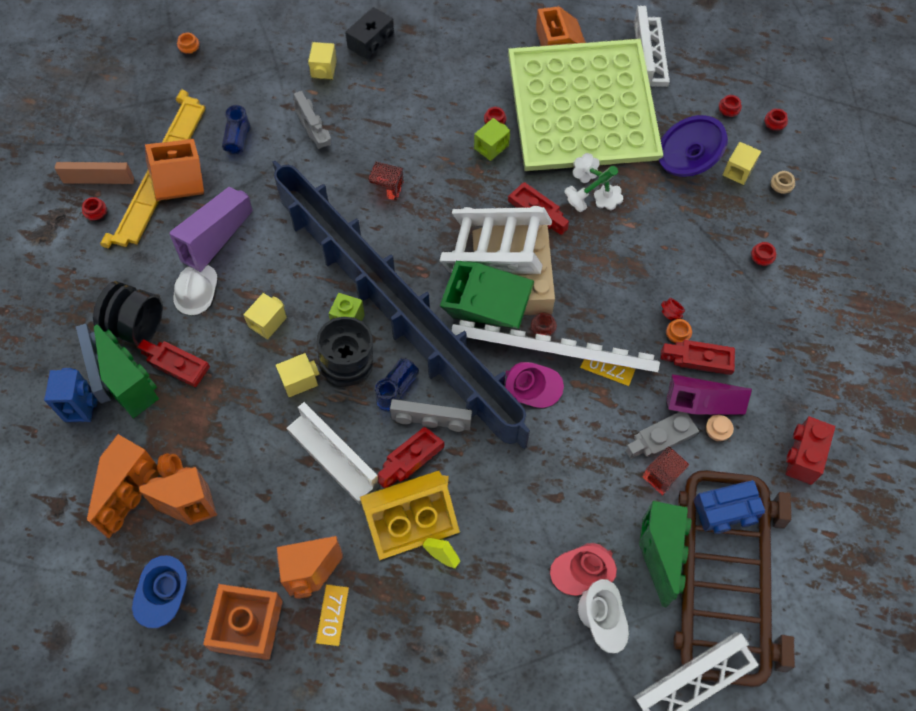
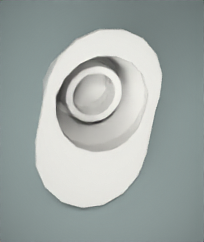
(195, 290)
(603, 613)

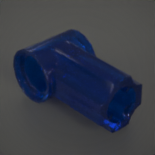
(236, 129)
(395, 382)

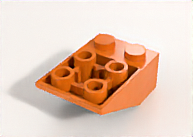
(117, 484)

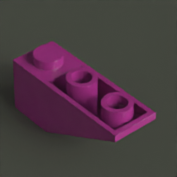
(706, 397)

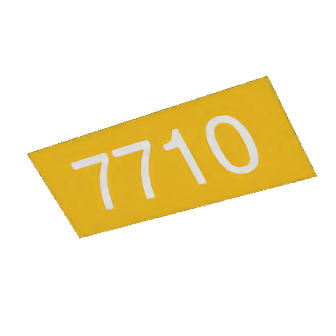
(611, 371)
(332, 615)

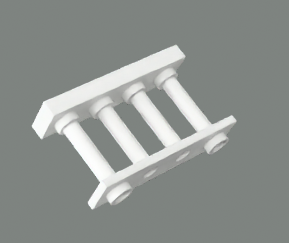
(512, 262)

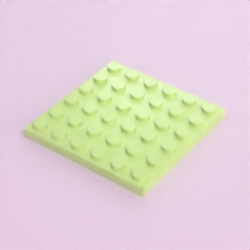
(584, 102)

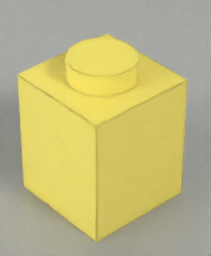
(322, 60)
(741, 163)
(265, 315)
(298, 374)

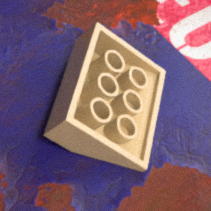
(542, 293)

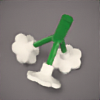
(586, 169)

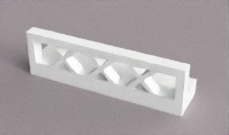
(642, 32)
(333, 454)
(695, 669)

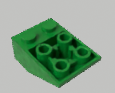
(486, 295)
(122, 375)
(664, 549)

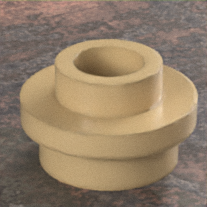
(783, 182)

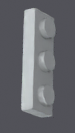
(431, 415)

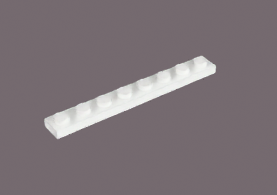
(566, 347)

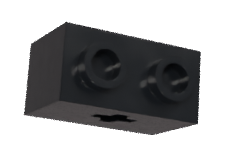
(370, 33)

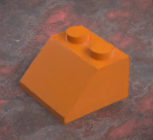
(308, 565)

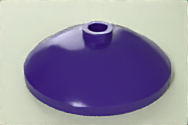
(693, 145)

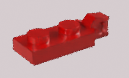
(526, 197)
(700, 356)
(174, 361)
(409, 457)

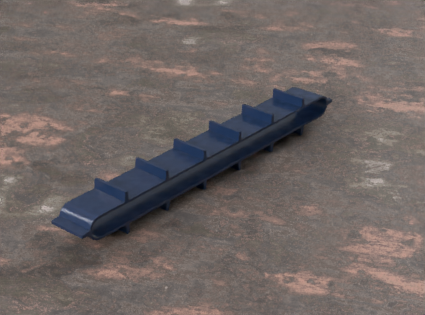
(290, 179)

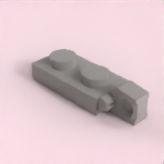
(310, 121)
(659, 436)

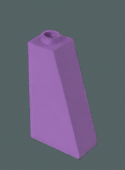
(210, 228)

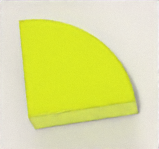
(442, 551)

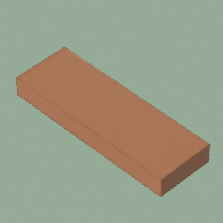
(94, 172)

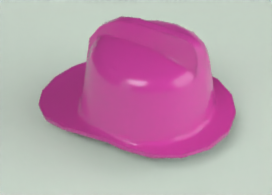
(534, 384)

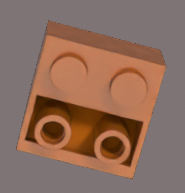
(557, 27)
(174, 169)
(181, 496)

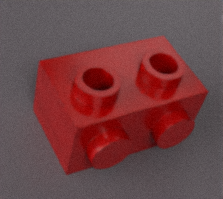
(810, 450)

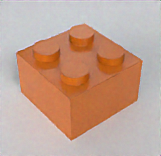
(243, 622)

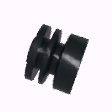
(128, 312)
(345, 351)

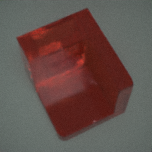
(389, 177)
(665, 470)

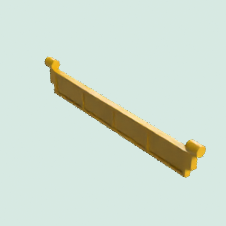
(144, 200)

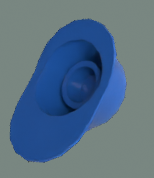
(159, 592)

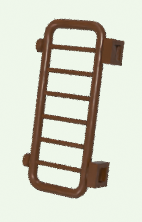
(783, 647)

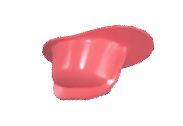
(581, 567)

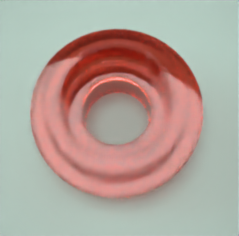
(546, 319)

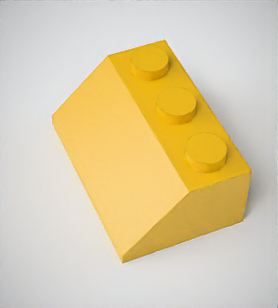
(409, 514)

